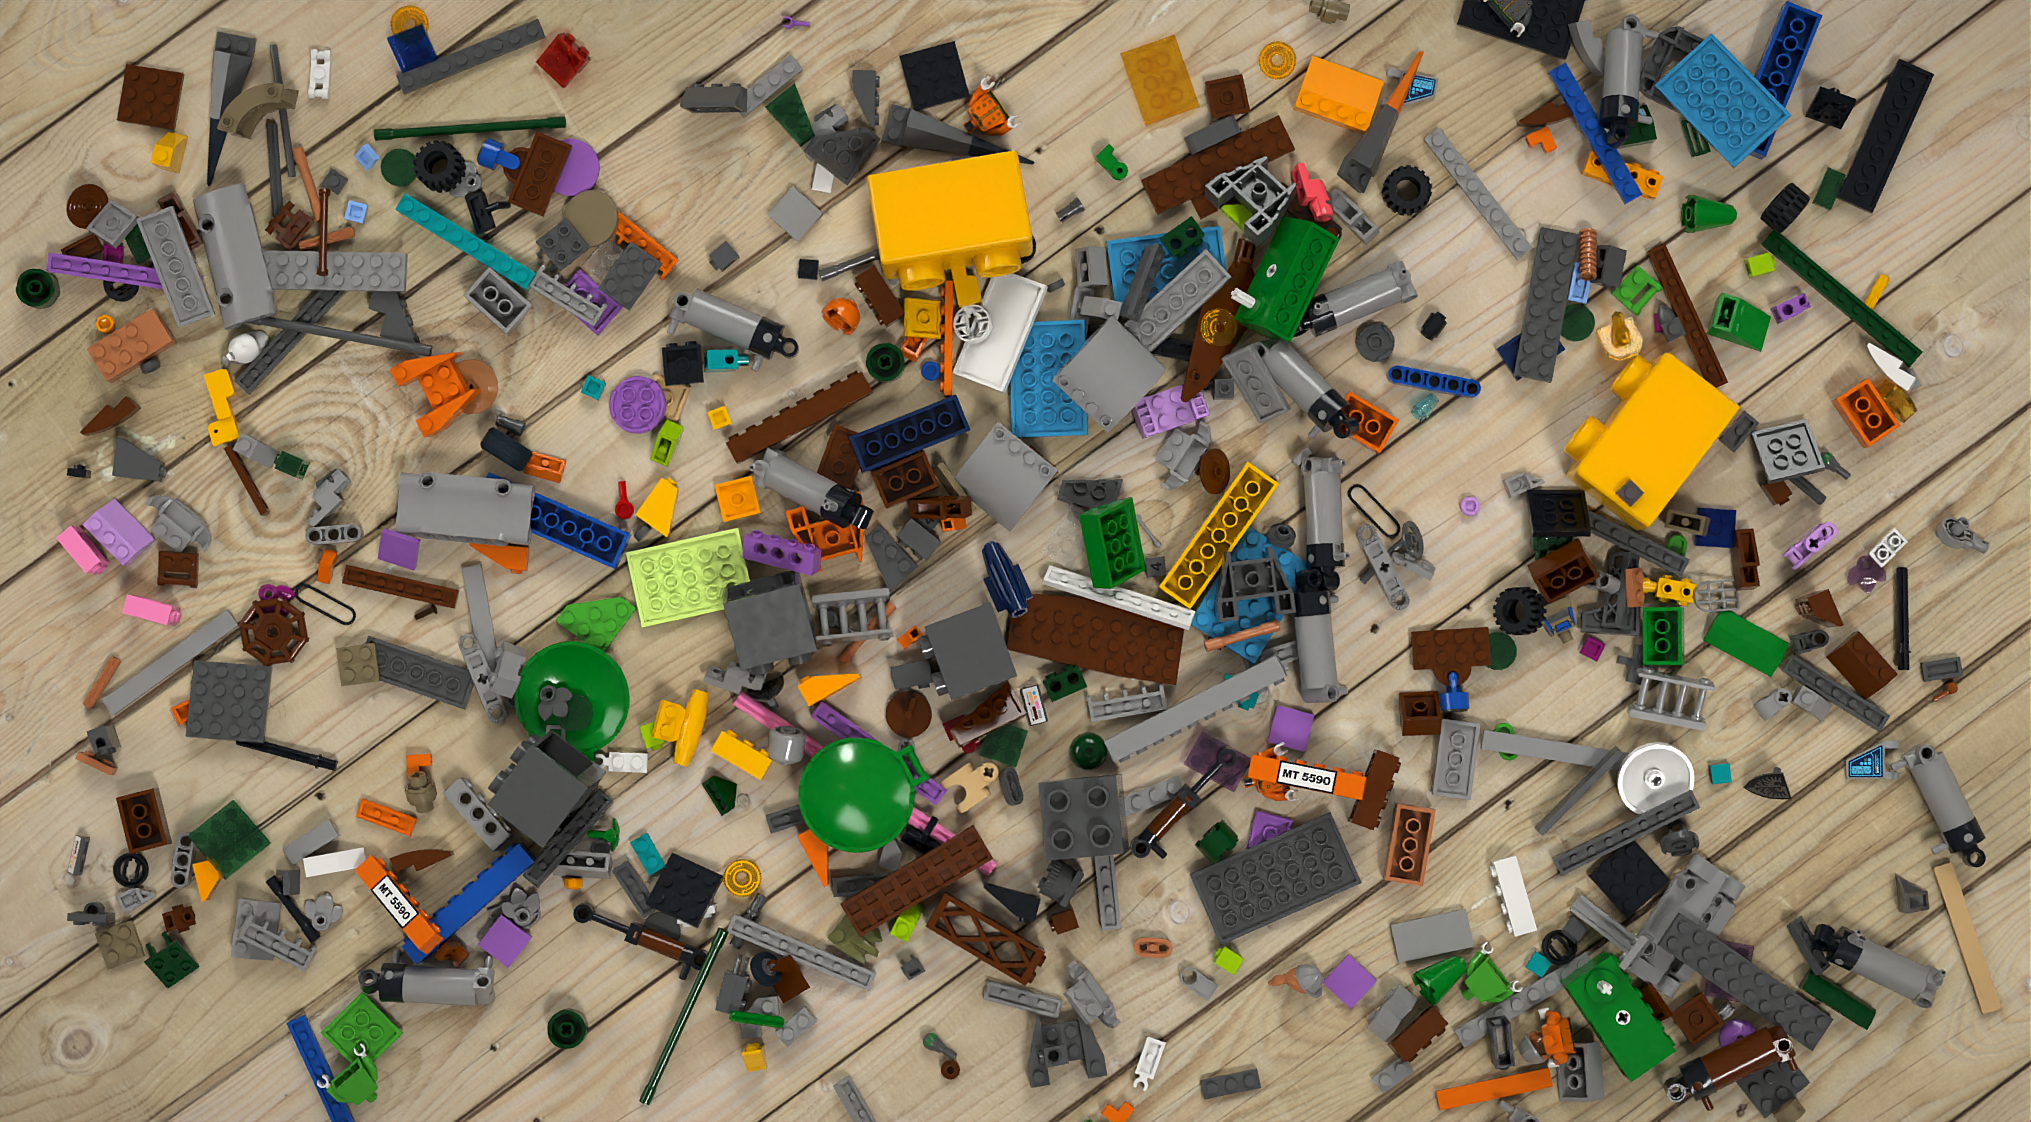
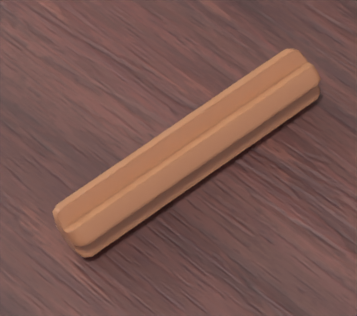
(332, 237)
(101, 682)

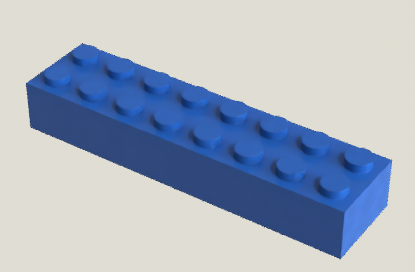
(1785, 56)
(576, 530)
(476, 895)

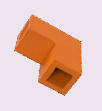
(1541, 137)
(953, 524)
(326, 565)
(909, 637)
(415, 762)
(1119, 1115)

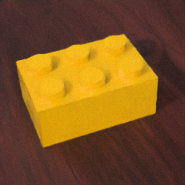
(742, 754)

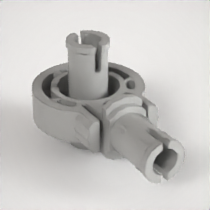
(1959, 535)

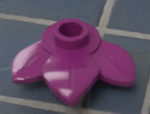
(277, 591)

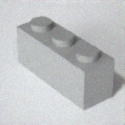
(585, 865)

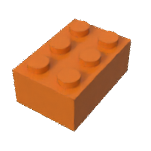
(1866, 413)
(1374, 423)

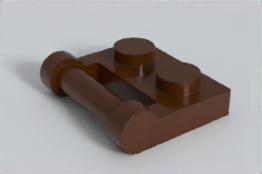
(178, 562)

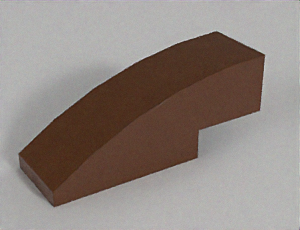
(1546, 116)
(190, 231)
(111, 417)
(941, 507)
(1745, 560)
(419, 858)

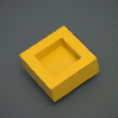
(719, 417)

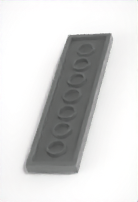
(1546, 305)

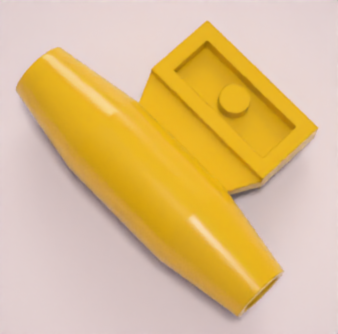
(682, 725)

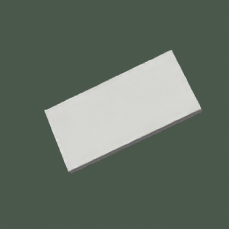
(1013, 309)

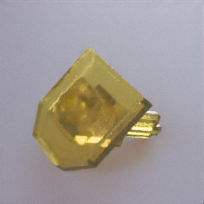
(1620, 338)

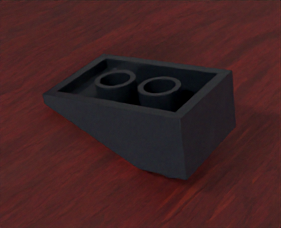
(1019, 903)

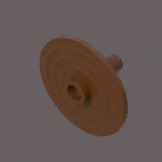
(85, 204)
(1214, 471)
(908, 714)

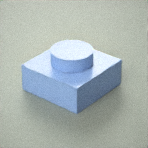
(367, 157)
(356, 212)

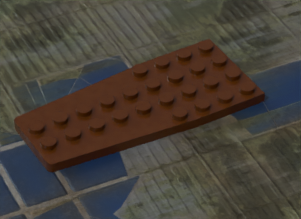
(1097, 638)

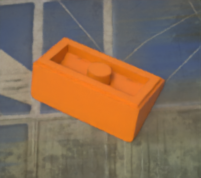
(545, 467)

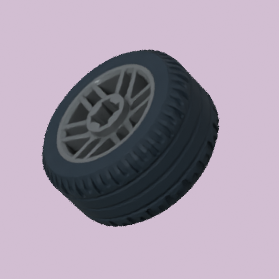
(506, 449)

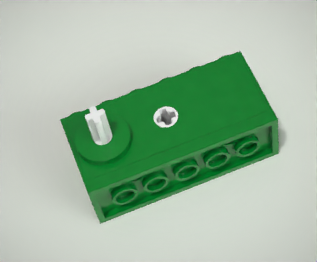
(1285, 279)
(1603, 994)

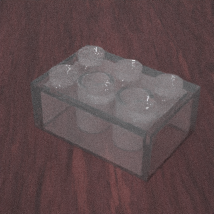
(1067, 542)

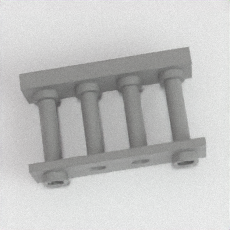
(860, 599)
(1675, 717)

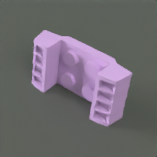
(1167, 411)

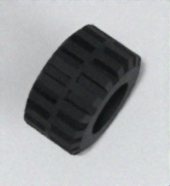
(1418, 178)
(445, 179)
(1785, 208)
(1533, 611)

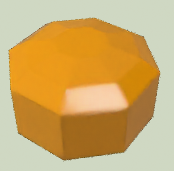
(105, 324)
(573, 883)

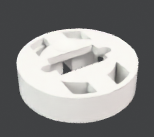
(965, 313)

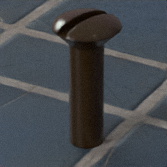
(433, 609)

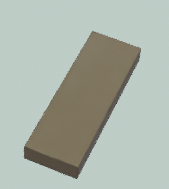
(949, 482)

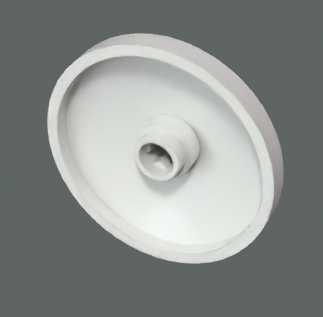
(1653, 776)

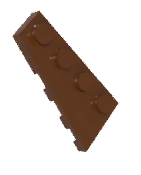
(996, 712)

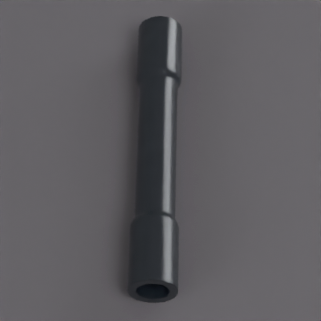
(306, 927)

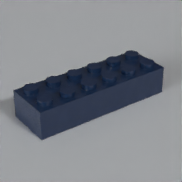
(909, 434)

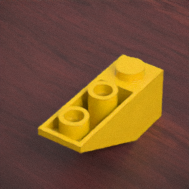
(755, 1057)

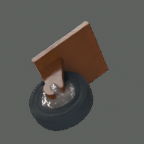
(780, 973)

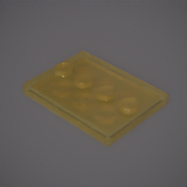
(1160, 80)

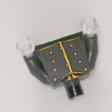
(1513, 13)

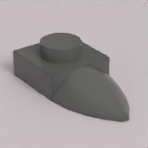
(1669, 323)

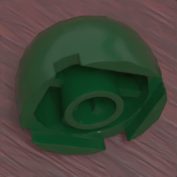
(1088, 751)

